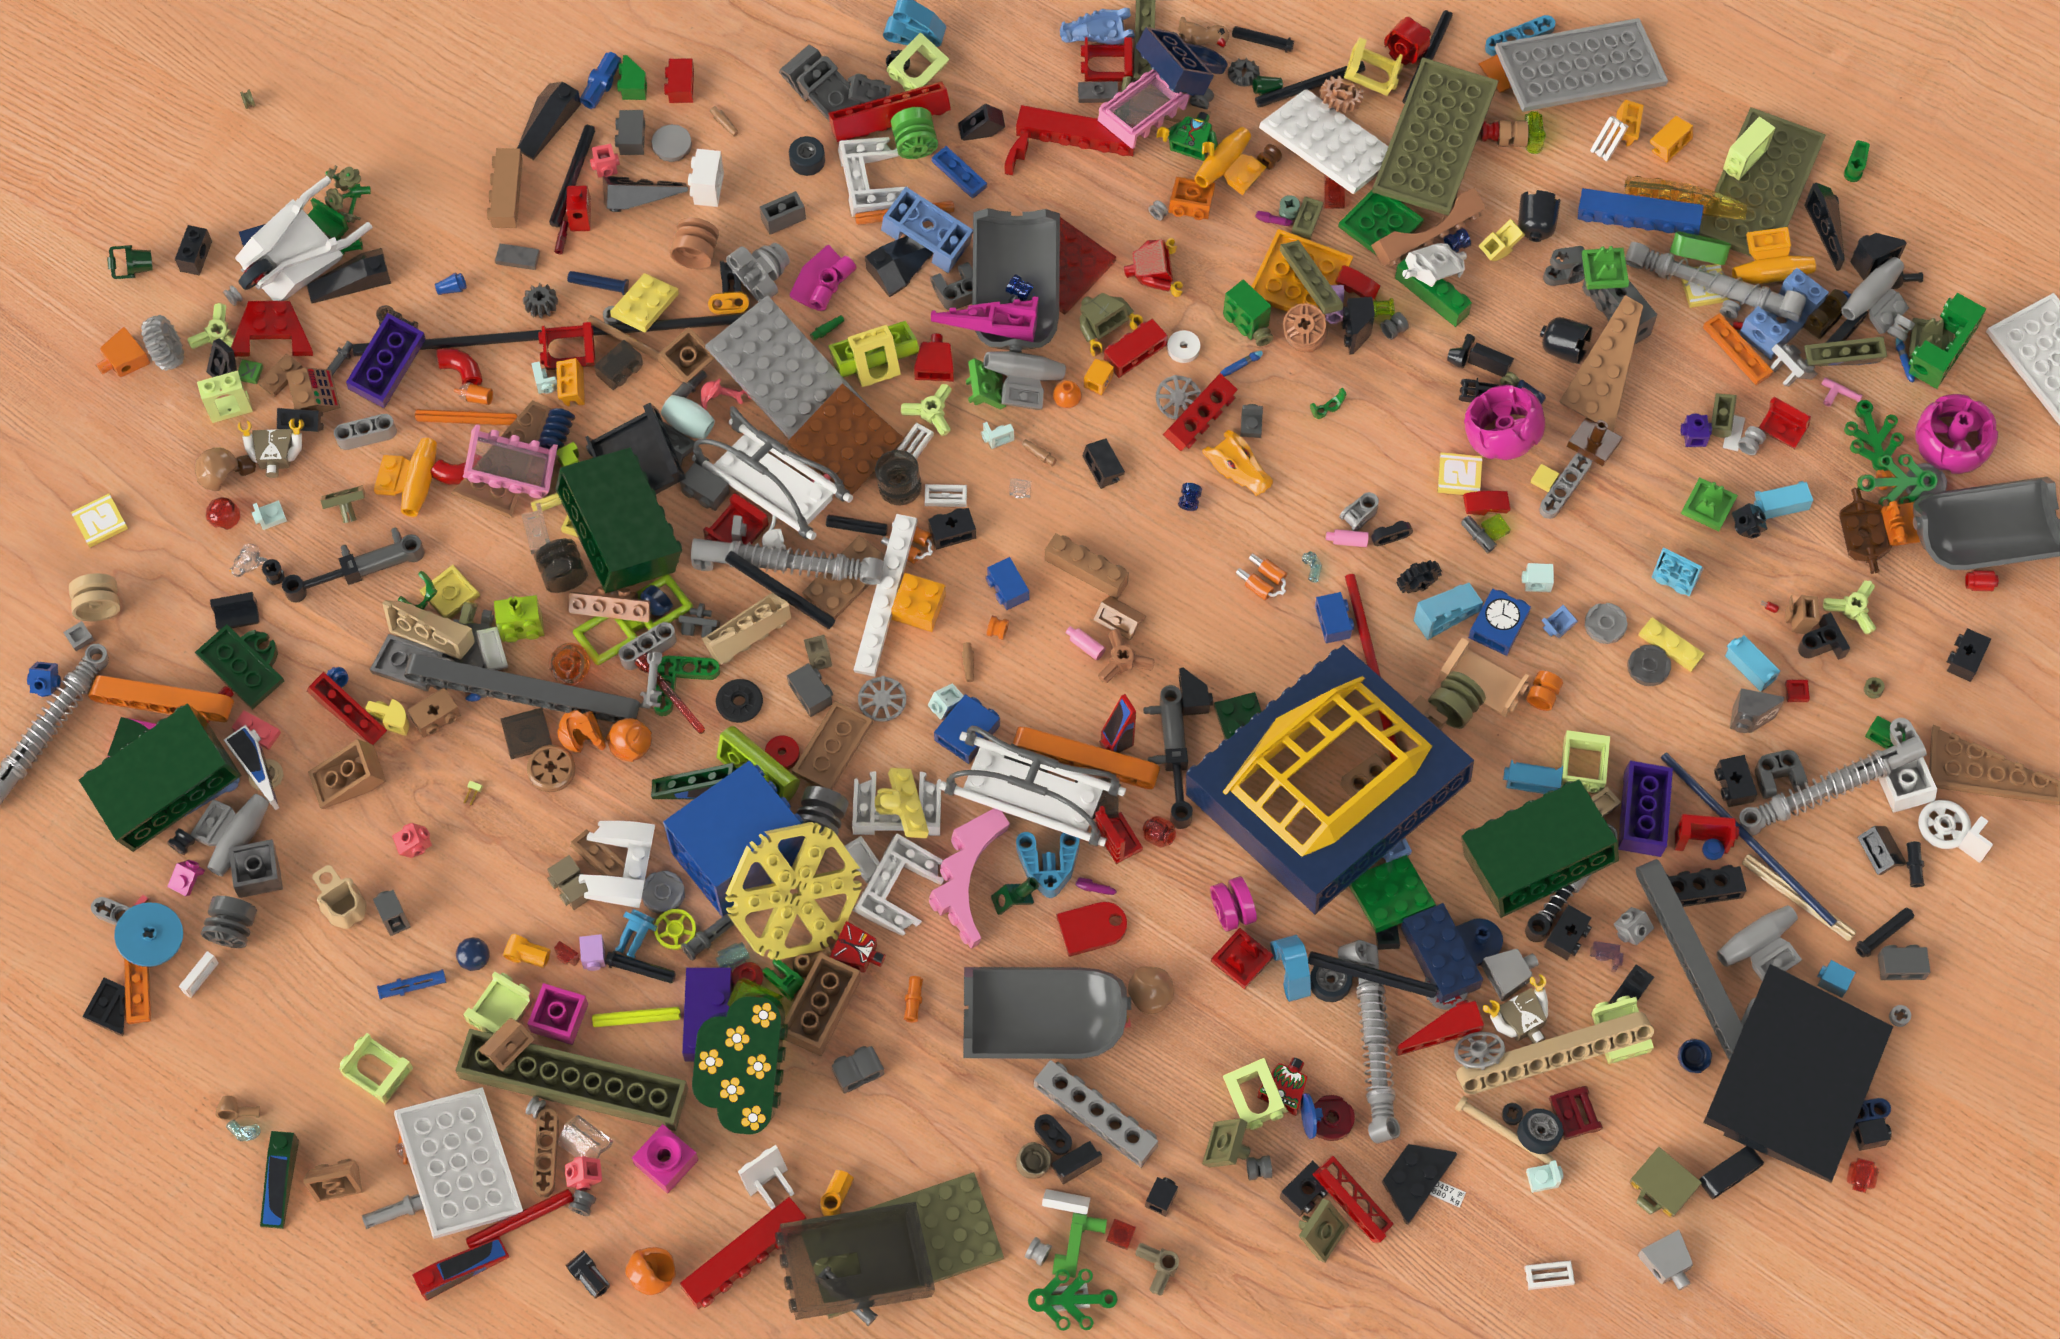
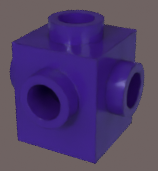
(1696, 430)

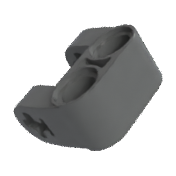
(1569, 270)
(956, 289)
(1778, 769)

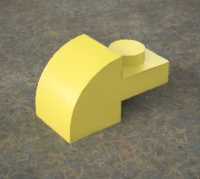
(1500, 244)
(393, 716)

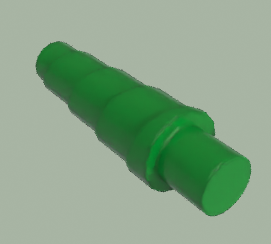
(825, 328)

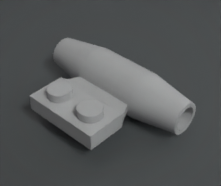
(1878, 297)
(1024, 376)
(228, 829)
(1763, 943)

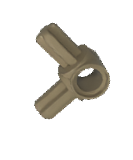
(1163, 1273)

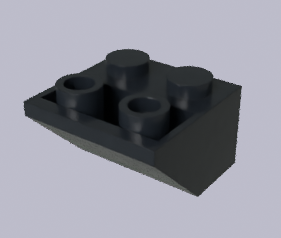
(1358, 322)

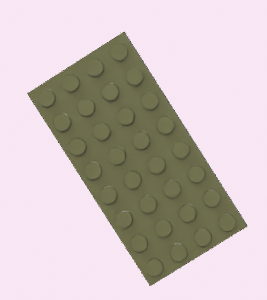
(1435, 136)
(1770, 185)
(953, 1227)

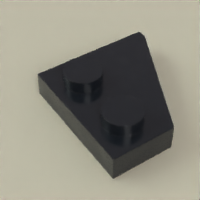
(221, 359)
(107, 1007)

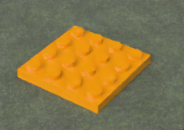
(1278, 281)

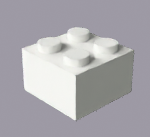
(706, 177)
(1909, 786)

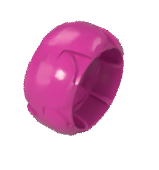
(1968, 417)
(1511, 436)

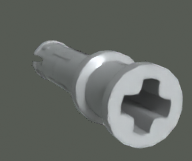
(408, 1205)

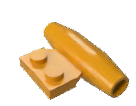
(1228, 160)
(1771, 258)
(407, 476)

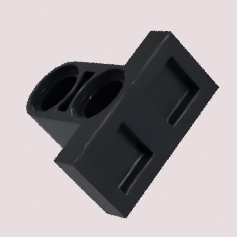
(1820, 643)

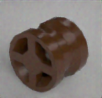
(1270, 156)

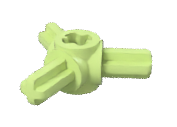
(217, 324)
(931, 409)
(1854, 606)

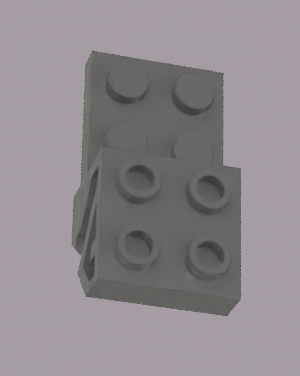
(818, 80)

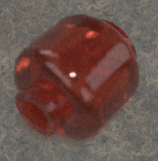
(1159, 831)
(1862, 1175)

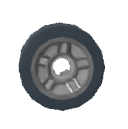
(1329, 991)
(1536, 1121)

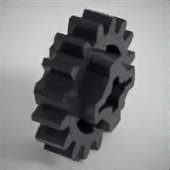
(1419, 576)

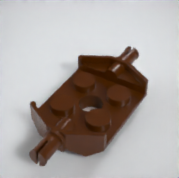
(1864, 516)

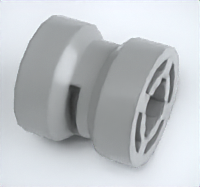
(1898, 332)
(1752, 440)

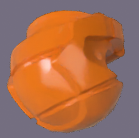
(577, 728)
(629, 739)

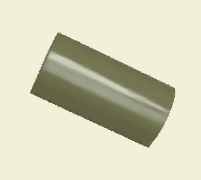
(1723, 415)

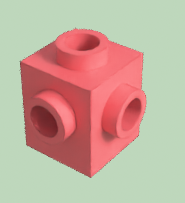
(604, 160)
(412, 840)
(583, 1173)

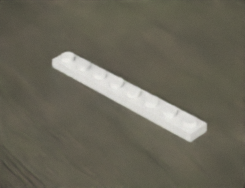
(885, 595)

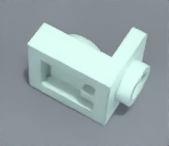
(544, 384)
(999, 436)
(269, 515)
(944, 700)
(1545, 1177)

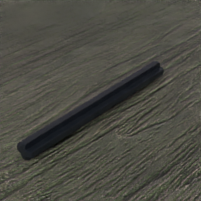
(1434, 42)
(1297, 88)
(572, 174)
(780, 590)
(1372, 974)

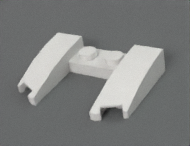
(853, 156)
(868, 821)
(629, 888)
(872, 901)

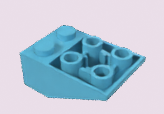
(1677, 572)

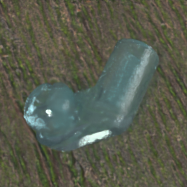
(1315, 564)
(243, 1133)

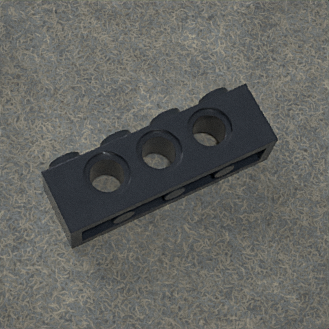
(1731, 876)

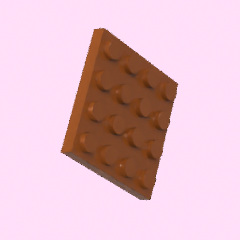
(845, 438)

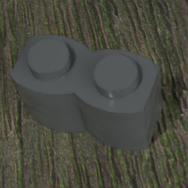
(857, 1069)

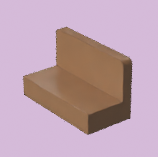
(1119, 616)
(507, 1043)

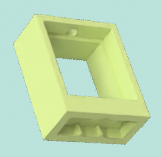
(1748, 148)
(1588, 742)

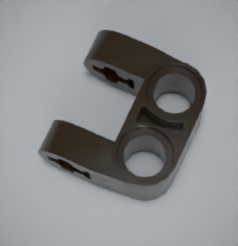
(1826, 315)

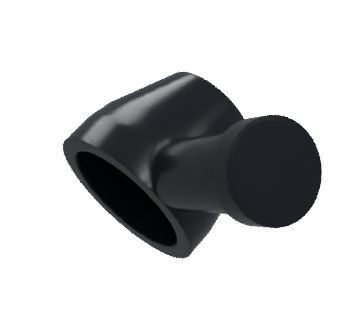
(1914, 277)
(1459, 356)

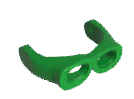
(1338, 399)
(430, 591)

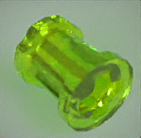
(1390, 310)

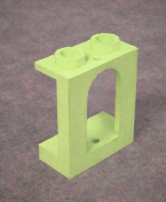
(929, 51)
(219, 409)
(368, 1046)
(1276, 1106)

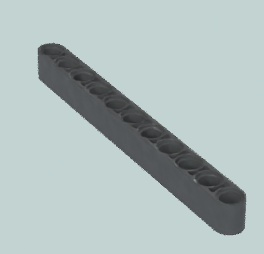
(519, 688)
(1690, 954)

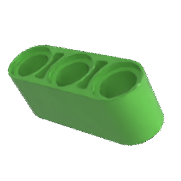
(1700, 248)

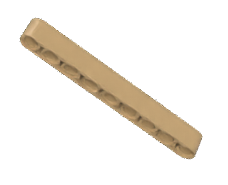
(1558, 1052)

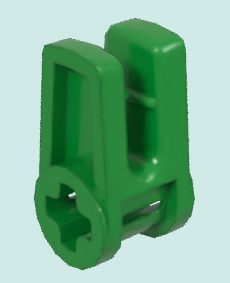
(1857, 161)
(788, 986)

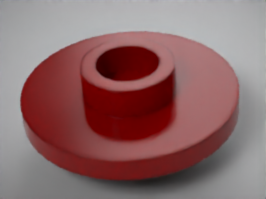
(748, 970)

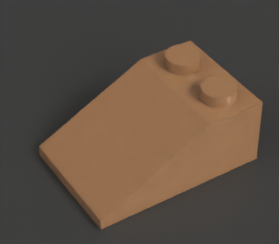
(347, 774)
(334, 1181)

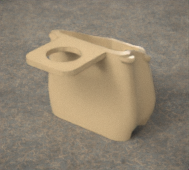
(340, 899)

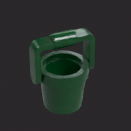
(136, 260)

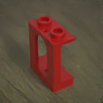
(1091, 51)
(550, 334)

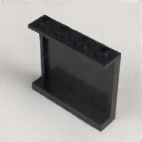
(651, 444)

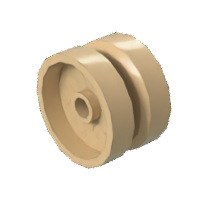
(94, 597)

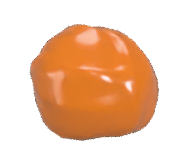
(651, 1270)

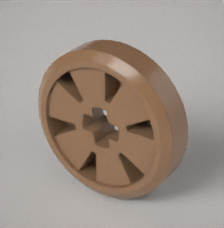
(555, 780)

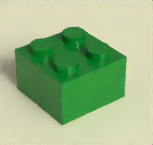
(1246, 309)

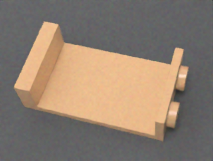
(1498, 685)

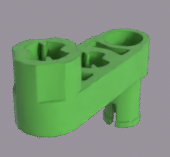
(1079, 1224)

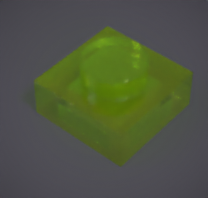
(1496, 527)

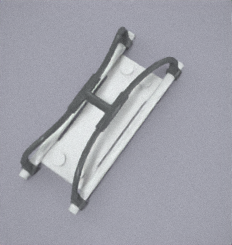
(768, 480)
(1031, 792)

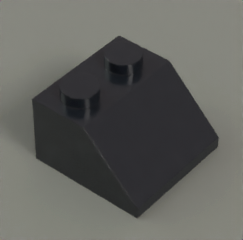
(1874, 251)

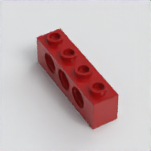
(1219, 388)

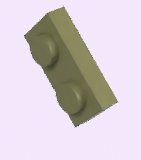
(1307, 217)

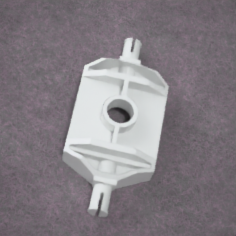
(1434, 263)

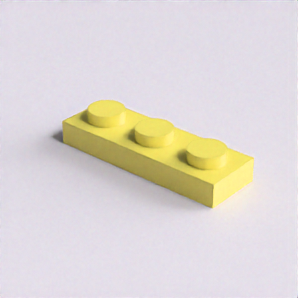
(1672, 644)

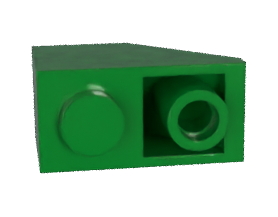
(633, 80)

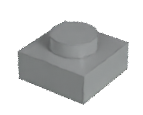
(738, 528)
(78, 636)

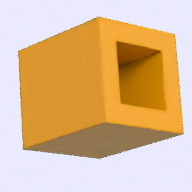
(1098, 376)

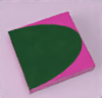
(127, 732)

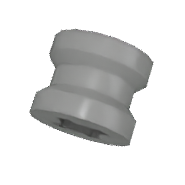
(1038, 1251)

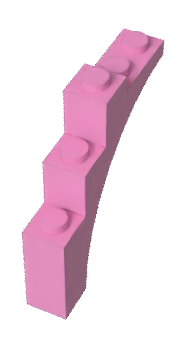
(954, 895)

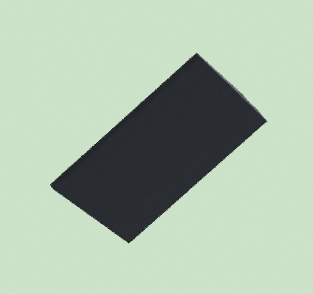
(1798, 1074)

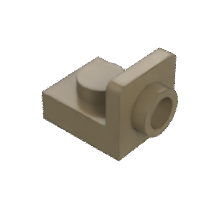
(818, 652)

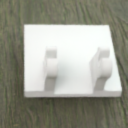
(762, 1170)

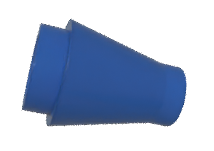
(451, 284)

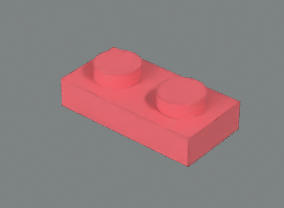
(265, 731)

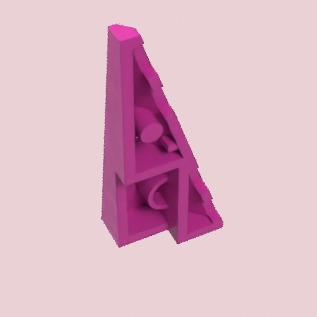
(1009, 320)

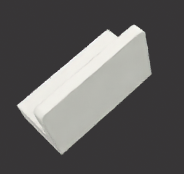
(1974, 843)

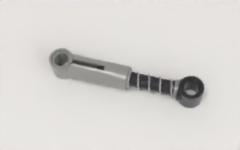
(1545, 917)

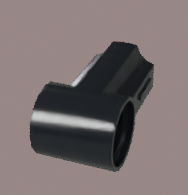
(585, 1270)

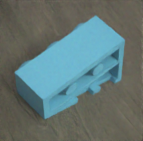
(1447, 610)

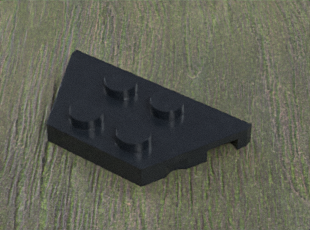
(1415, 1177)

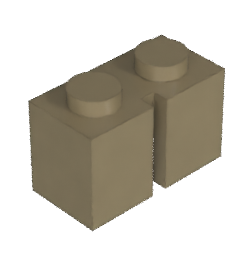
(565, 877)

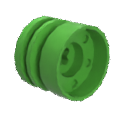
(914, 133)

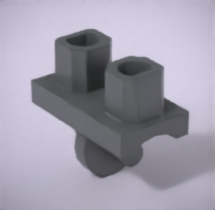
(689, 623)

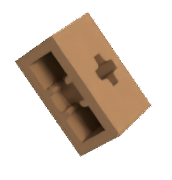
(423, 712)

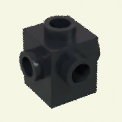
(1749, 521)

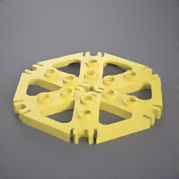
(784, 879)

